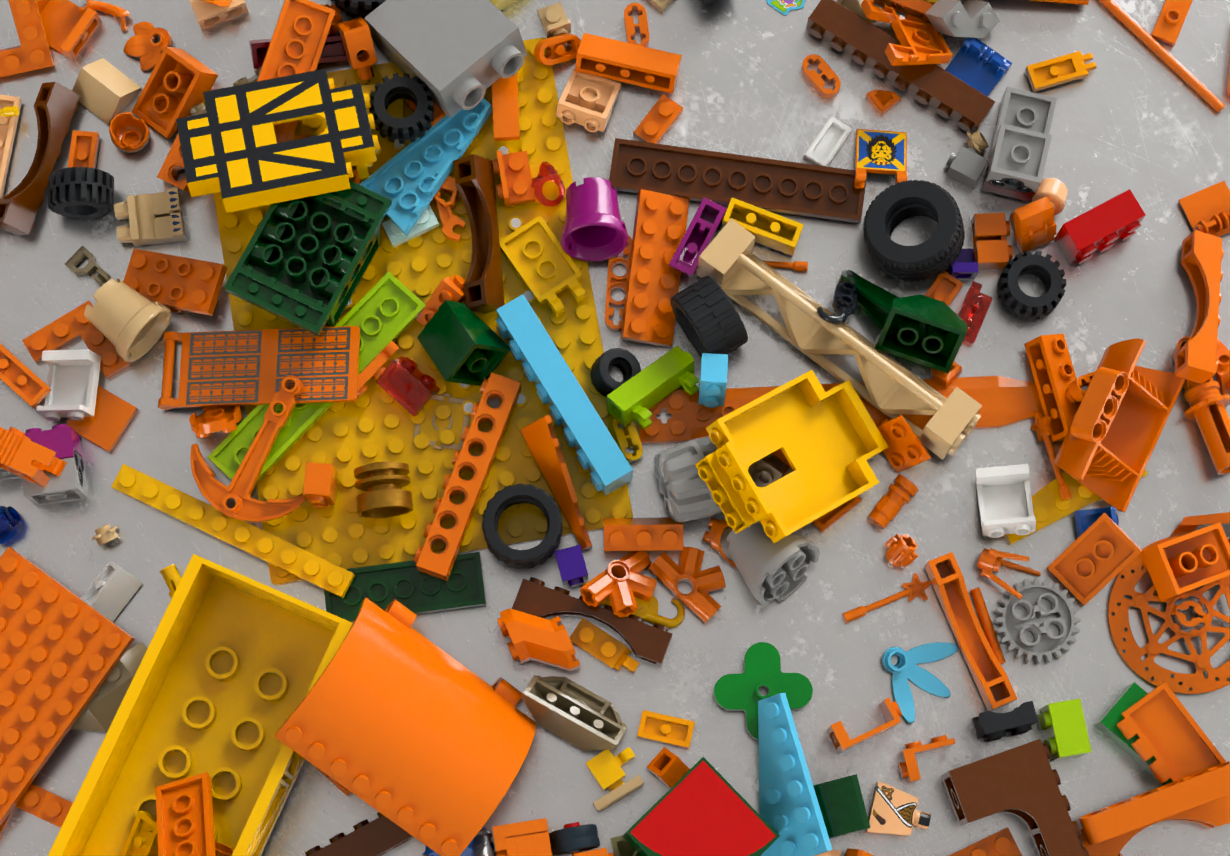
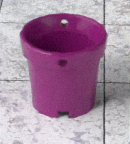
(593, 221)

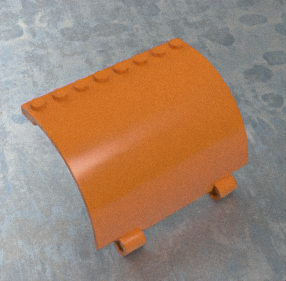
(412, 730)

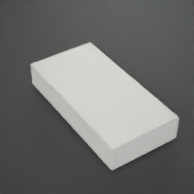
(827, 142)

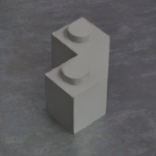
(970, 20)

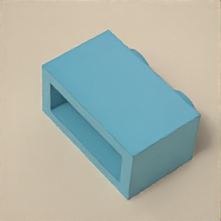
(713, 380)

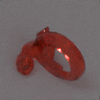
(547, 173)

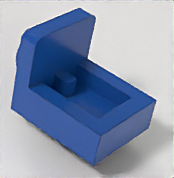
(1086, 518)

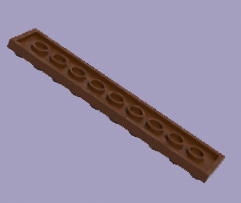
(722, 176)

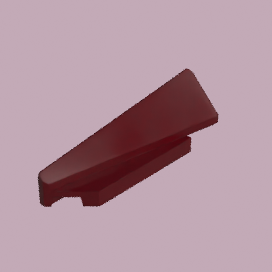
(332, 50)

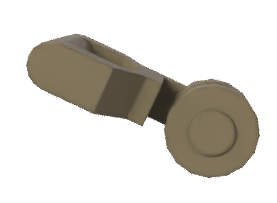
(89, 269)

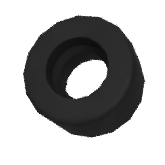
(618, 357)

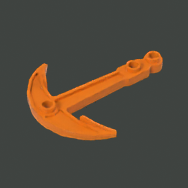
(250, 469)

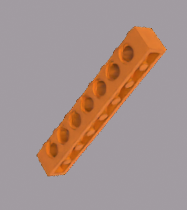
(495, 388)

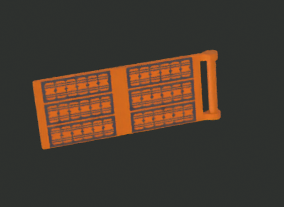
(250, 365)

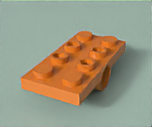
(176, 281)

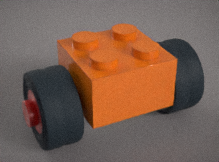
(576, 839)

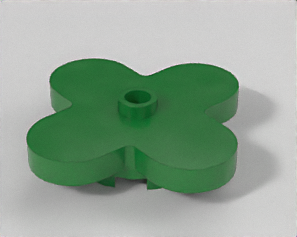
(761, 669)

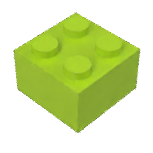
(1064, 729)

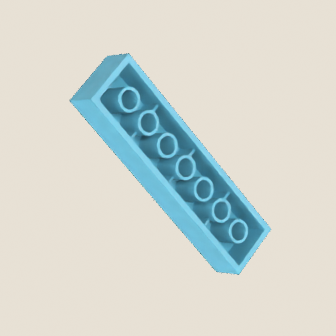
(564, 395)

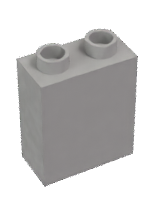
(449, 46)

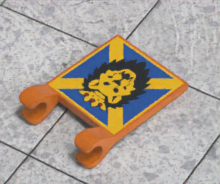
(880, 153)

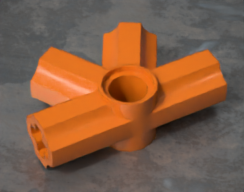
(689, 571)
(625, 587)

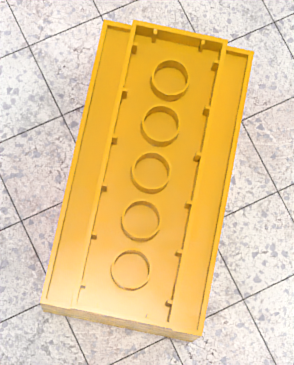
(208, 700)

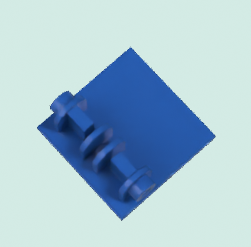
(978, 65)

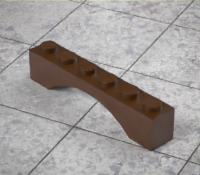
(54, 113)
(476, 186)
(645, 641)

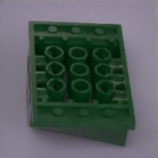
(311, 256)

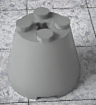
(770, 567)

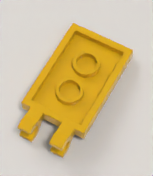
(543, 264)

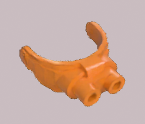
(714, 536)

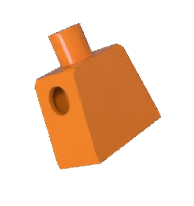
(357, 37)

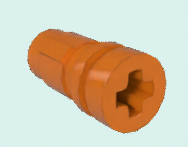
(892, 501)

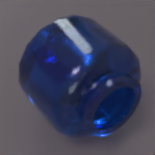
(9, 524)

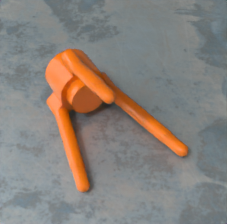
(992, 560)

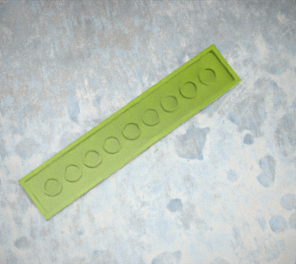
(381, 318)

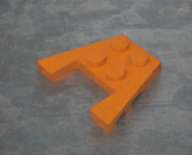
(917, 36)

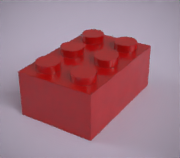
(1100, 227)

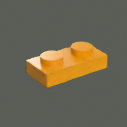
(665, 729)

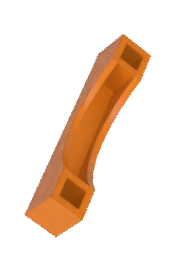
(1202, 261)
(977, 652)
(1209, 814)

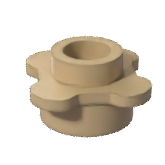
(977, 141)
(105, 534)

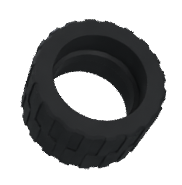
(709, 318)
(514, 495)

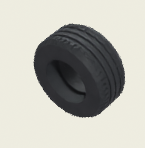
(906, 201)

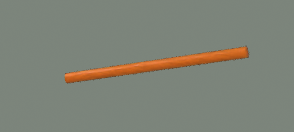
(1163, 54)

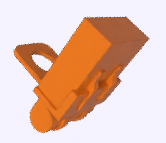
(1034, 224)

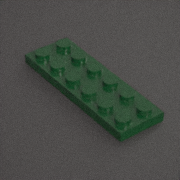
(411, 588)

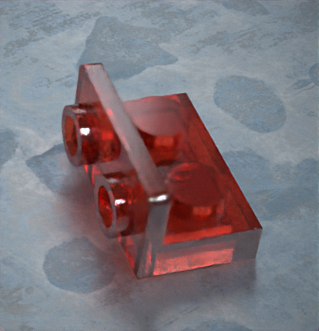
(974, 311)
(408, 384)

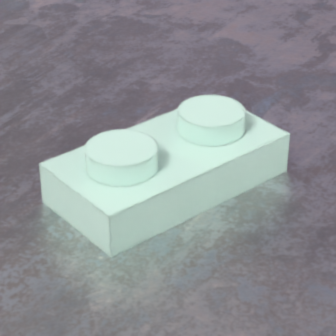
(424, 224)

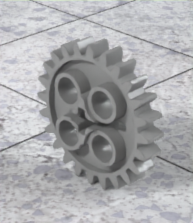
(1044, 642)

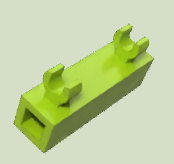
(651, 385)

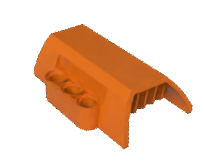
(1118, 424)

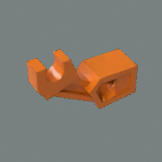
(448, 220)

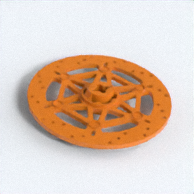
(1134, 653)

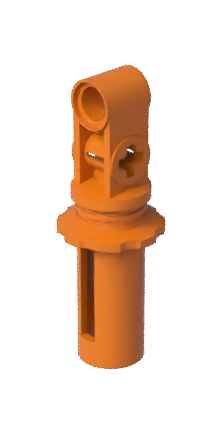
(1211, 416)

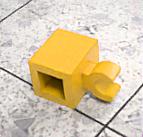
(607, 768)

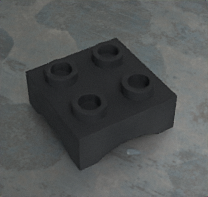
(995, 725)

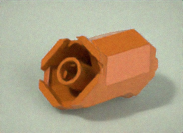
(538, 639)

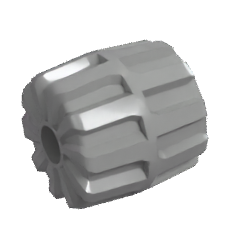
(683, 489)

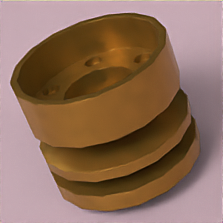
(383, 484)

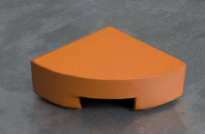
(883, 100)

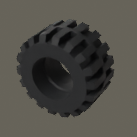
(396, 89)
(81, 192)
(1043, 269)

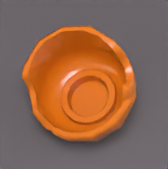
(128, 132)

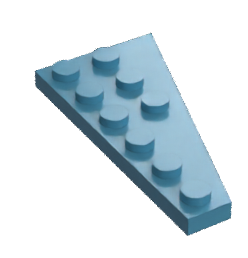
(424, 165)
(786, 786)

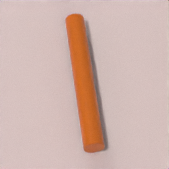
(987, 623)

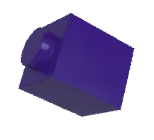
(571, 566)

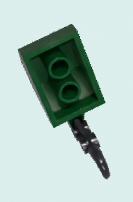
(909, 326)

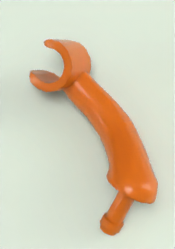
(109, 9)

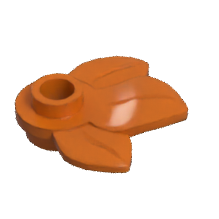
(144, 44)

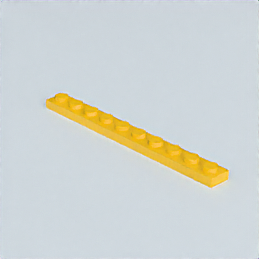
(233, 531)

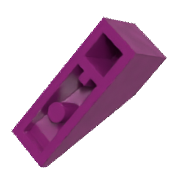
(698, 236)

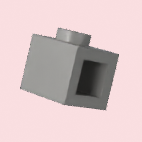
(966, 166)

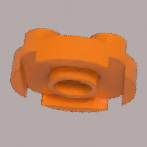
(215, 419)

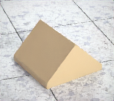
(104, 90)

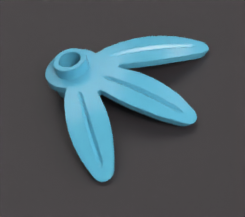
(907, 668)

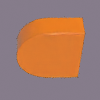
(946, 378)

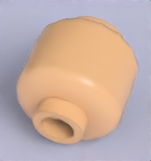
(1055, 192)

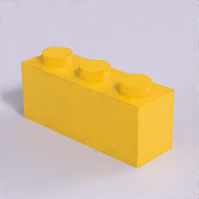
(767, 227)

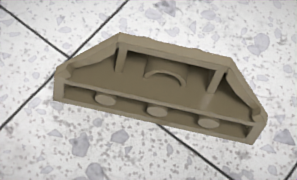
(107, 700)
(574, 713)

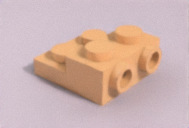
(588, 101)

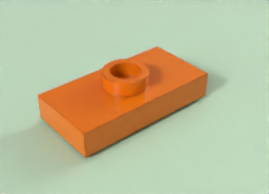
(1171, 21)

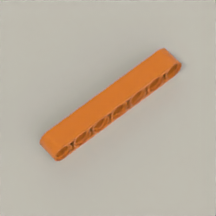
(1157, 804)

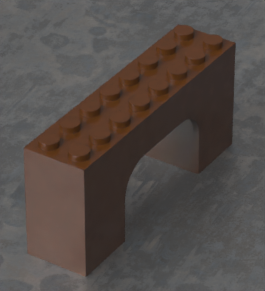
(1018, 784)

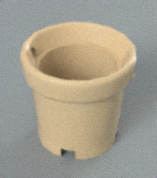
(128, 319)

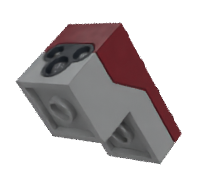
(1019, 144)

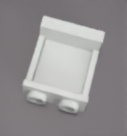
(73, 382)
(1005, 500)

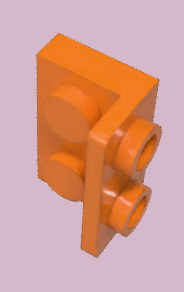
(514, 177)

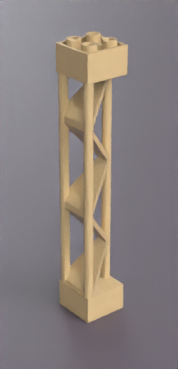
(887, 382)

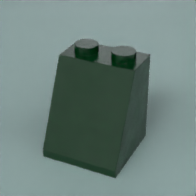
(462, 344)
(842, 806)

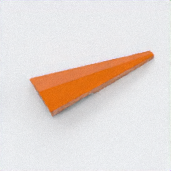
(548, 456)

